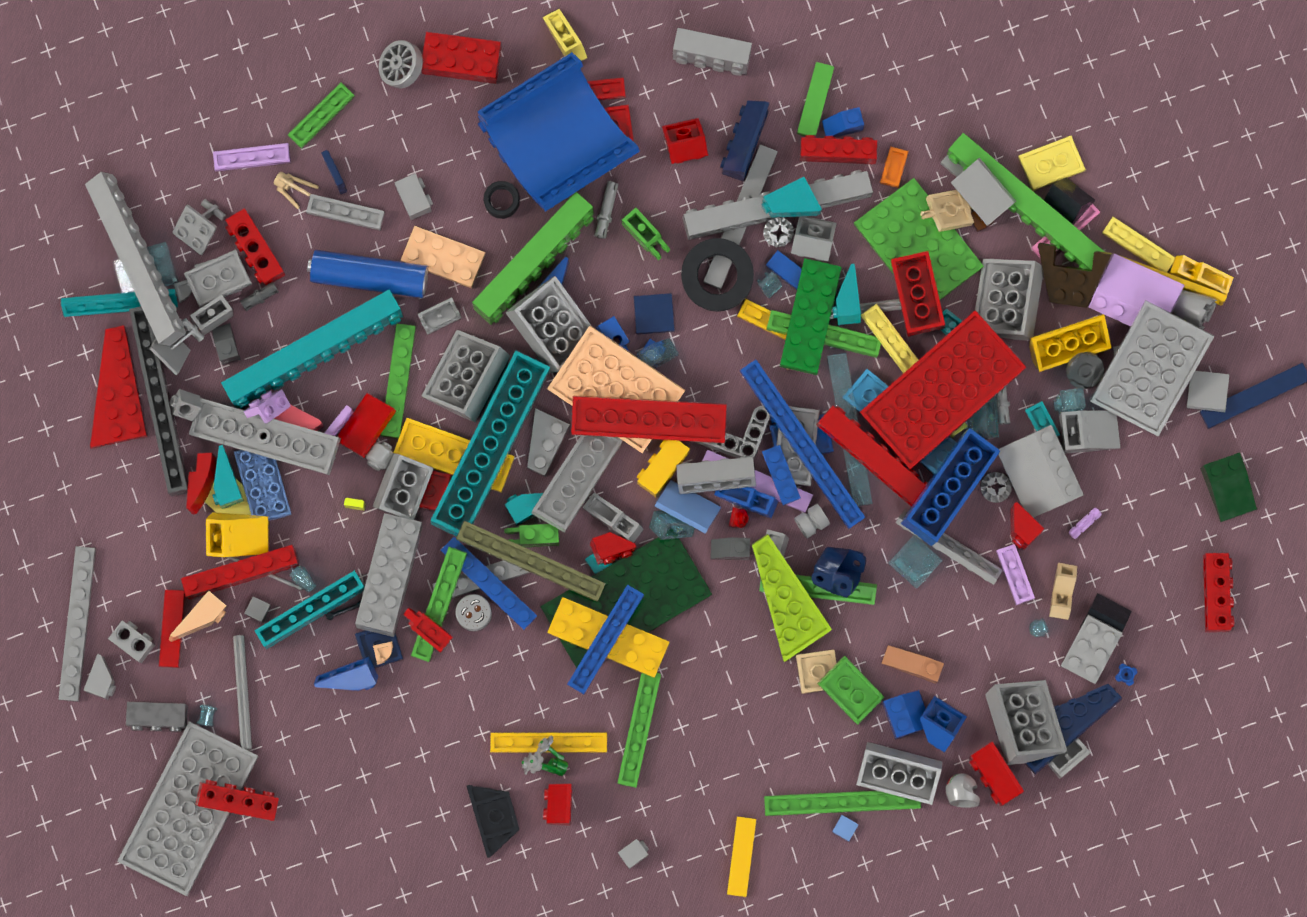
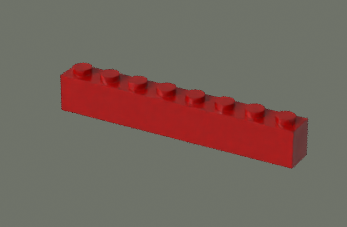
(872, 455)

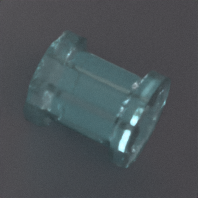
(206, 715)

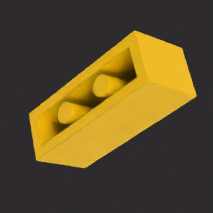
(662, 466)

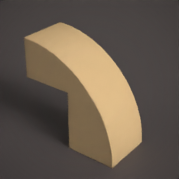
(1063, 590)

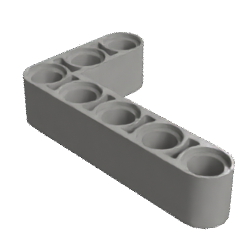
(747, 441)

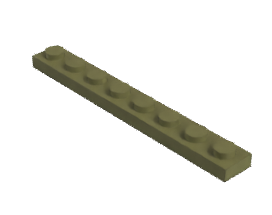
(530, 561)

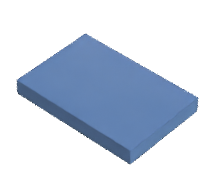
(688, 507)

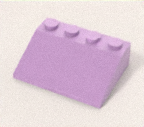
(1128, 286)

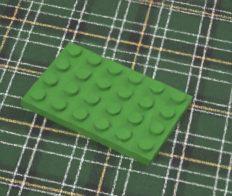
(897, 230)

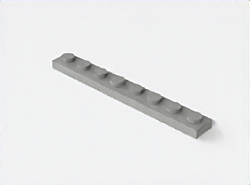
(77, 624)

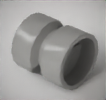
(811, 521)

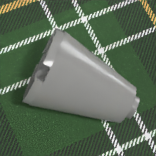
(1195, 308)

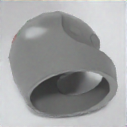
(960, 791)

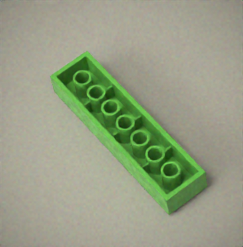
(533, 259)

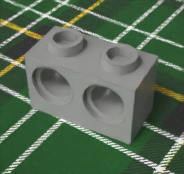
(129, 645)

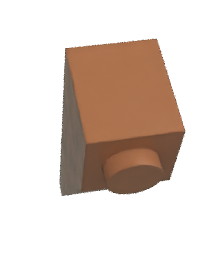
(913, 664)

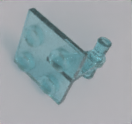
(915, 561)

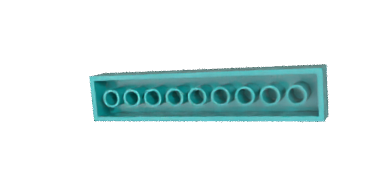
(313, 349)
(490, 443)

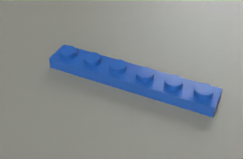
(493, 587)
(605, 639)

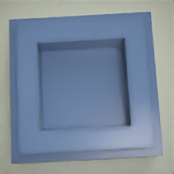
(845, 828)

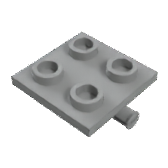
(196, 228)
(176, 354)

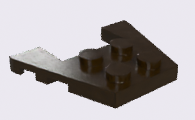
(1071, 284)

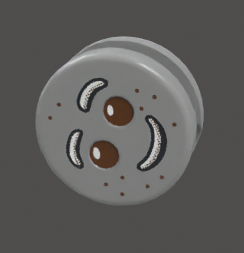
(473, 612)

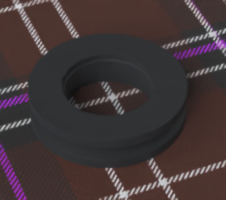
(711, 248)

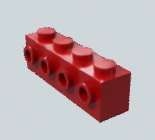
(838, 150)
(1217, 592)
(237, 801)

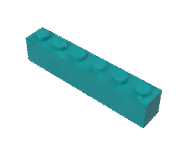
(310, 610)

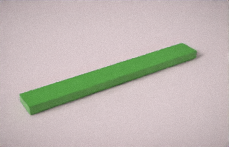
(836, 803)

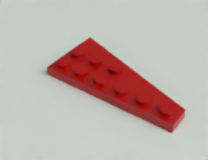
(118, 404)

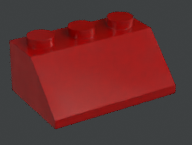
(995, 774)

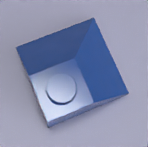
(941, 723)

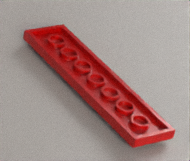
(649, 419)

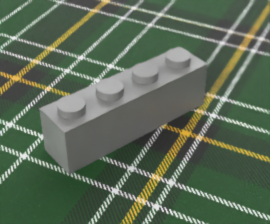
(716, 475)

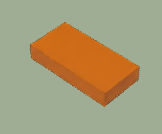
(894, 167)

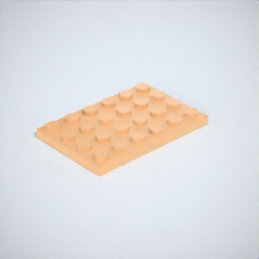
(608, 370)

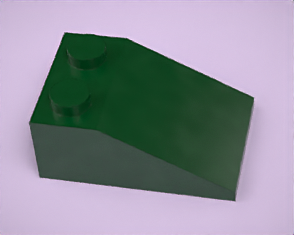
(1229, 487)

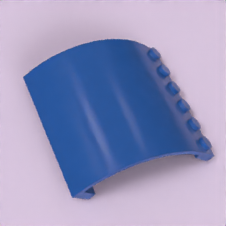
(555, 133)

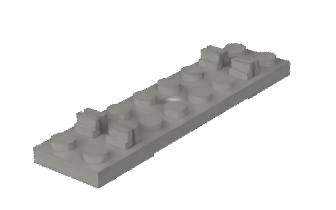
(283, 440)

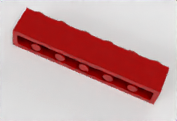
(240, 572)

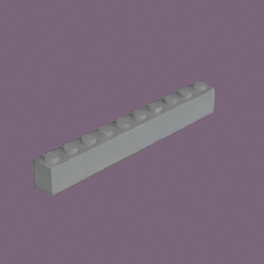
(750, 212)
(135, 258)

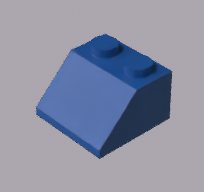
(905, 713)

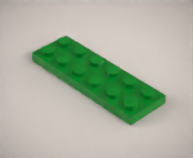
(810, 316)

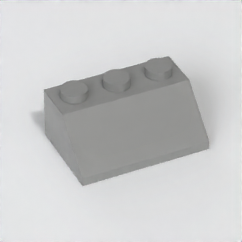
(403, 487)

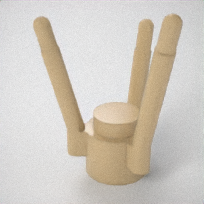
(286, 181)

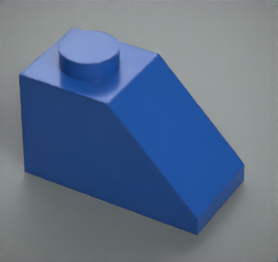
(844, 123)

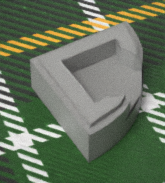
(183, 290)

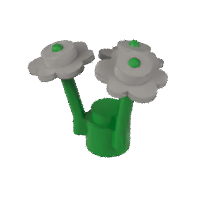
(534, 762)

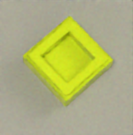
(354, 504)

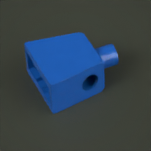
(612, 329)

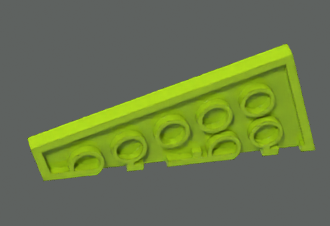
(791, 608)

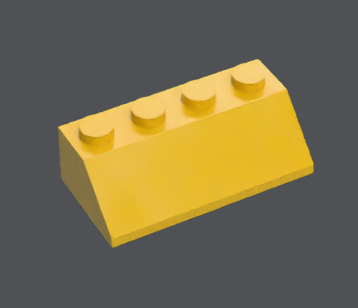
(1064, 343)

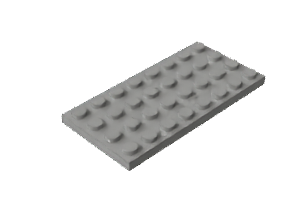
(172, 831)

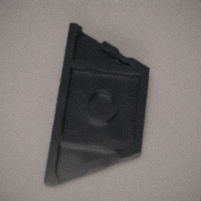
(494, 817)

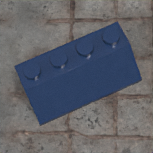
(745, 140)

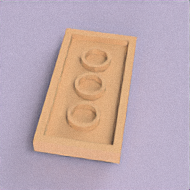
(443, 256)

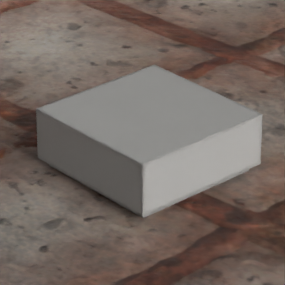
(257, 609)

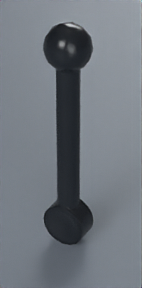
(330, 616)

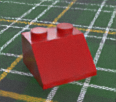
(685, 141)
(1023, 527)
(559, 804)

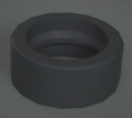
(499, 213)

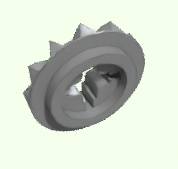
(773, 225)
(989, 493)

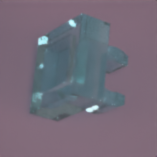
(770, 284)

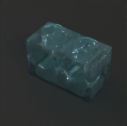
(1070, 400)

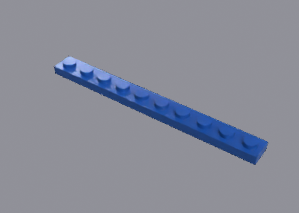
(802, 444)

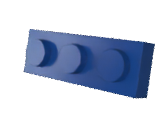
(781, 475)

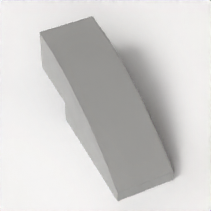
(613, 518)

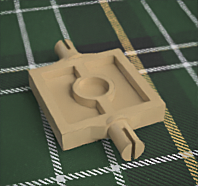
(948, 210)

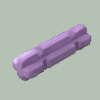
(1084, 523)

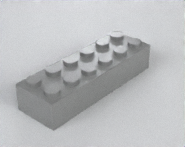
(389, 575)

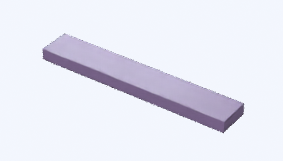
(765, 485)

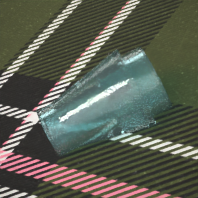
(302, 578)

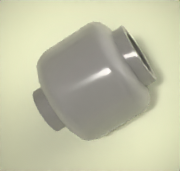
(379, 456)

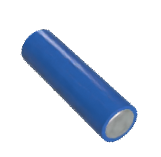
(368, 273)

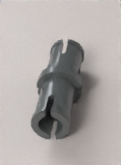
(259, 296)

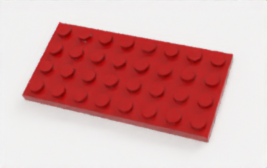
(943, 389)

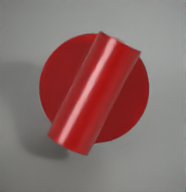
(739, 518)

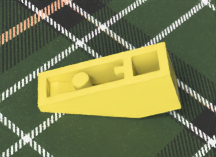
(564, 35)

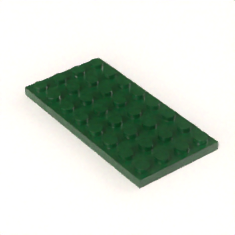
(657, 570)

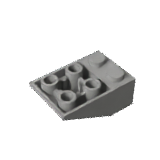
(1088, 431)

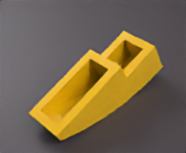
(1201, 274)

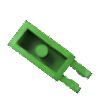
(644, 232)
(535, 535)

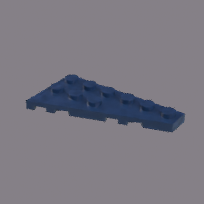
(1078, 716)

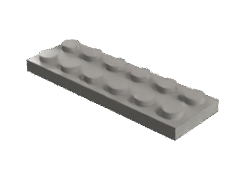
(576, 480)

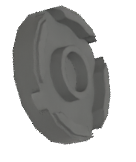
(1085, 370)

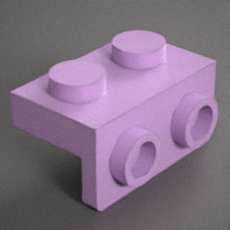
(269, 406)

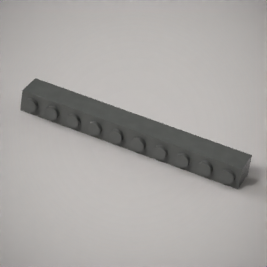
(160, 406)

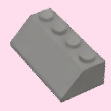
(899, 773)

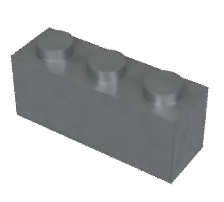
(156, 716)

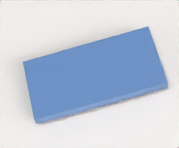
(262, 485)

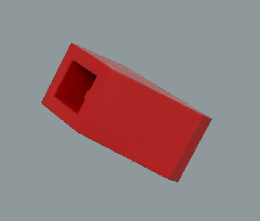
(611, 546)

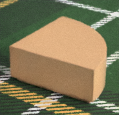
(383, 652)

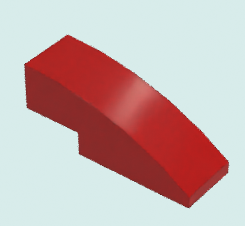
(201, 481)

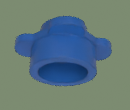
(1126, 679)

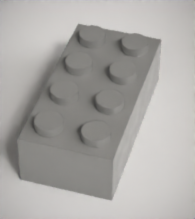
(711, 51)

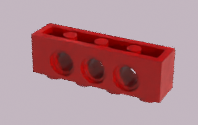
(241, 221)

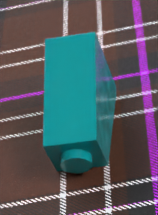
(792, 201)

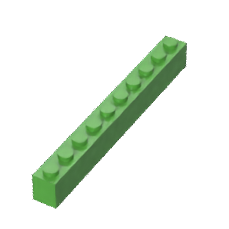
(1030, 206)

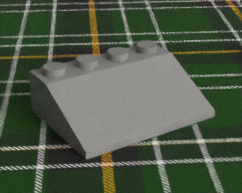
(1010, 296)
(549, 323)
(466, 375)
(1040, 472)
(1025, 721)

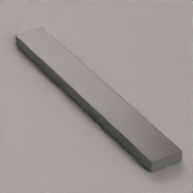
(752, 187)

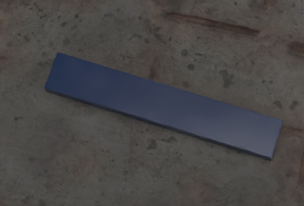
(1257, 395)

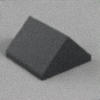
(1068, 200)
(1108, 612)

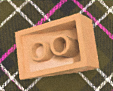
(204, 614)

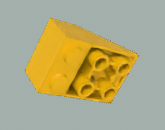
(236, 535)

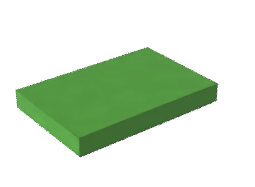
(850, 690)

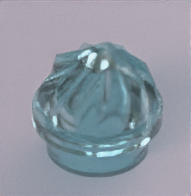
(1038, 628)

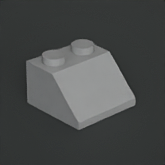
(813, 238)

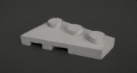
(545, 441)

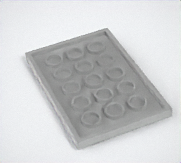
(1152, 368)

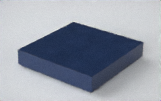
(334, 171)
(654, 313)
(368, 639)

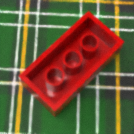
(461, 57)
(917, 293)

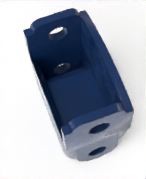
(837, 571)

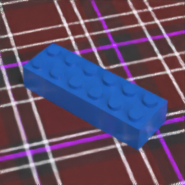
(950, 487)

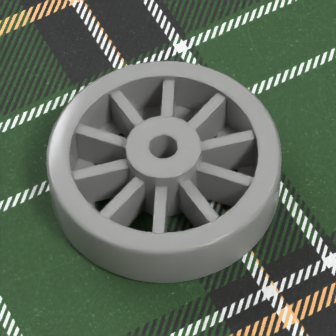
(396, 62)

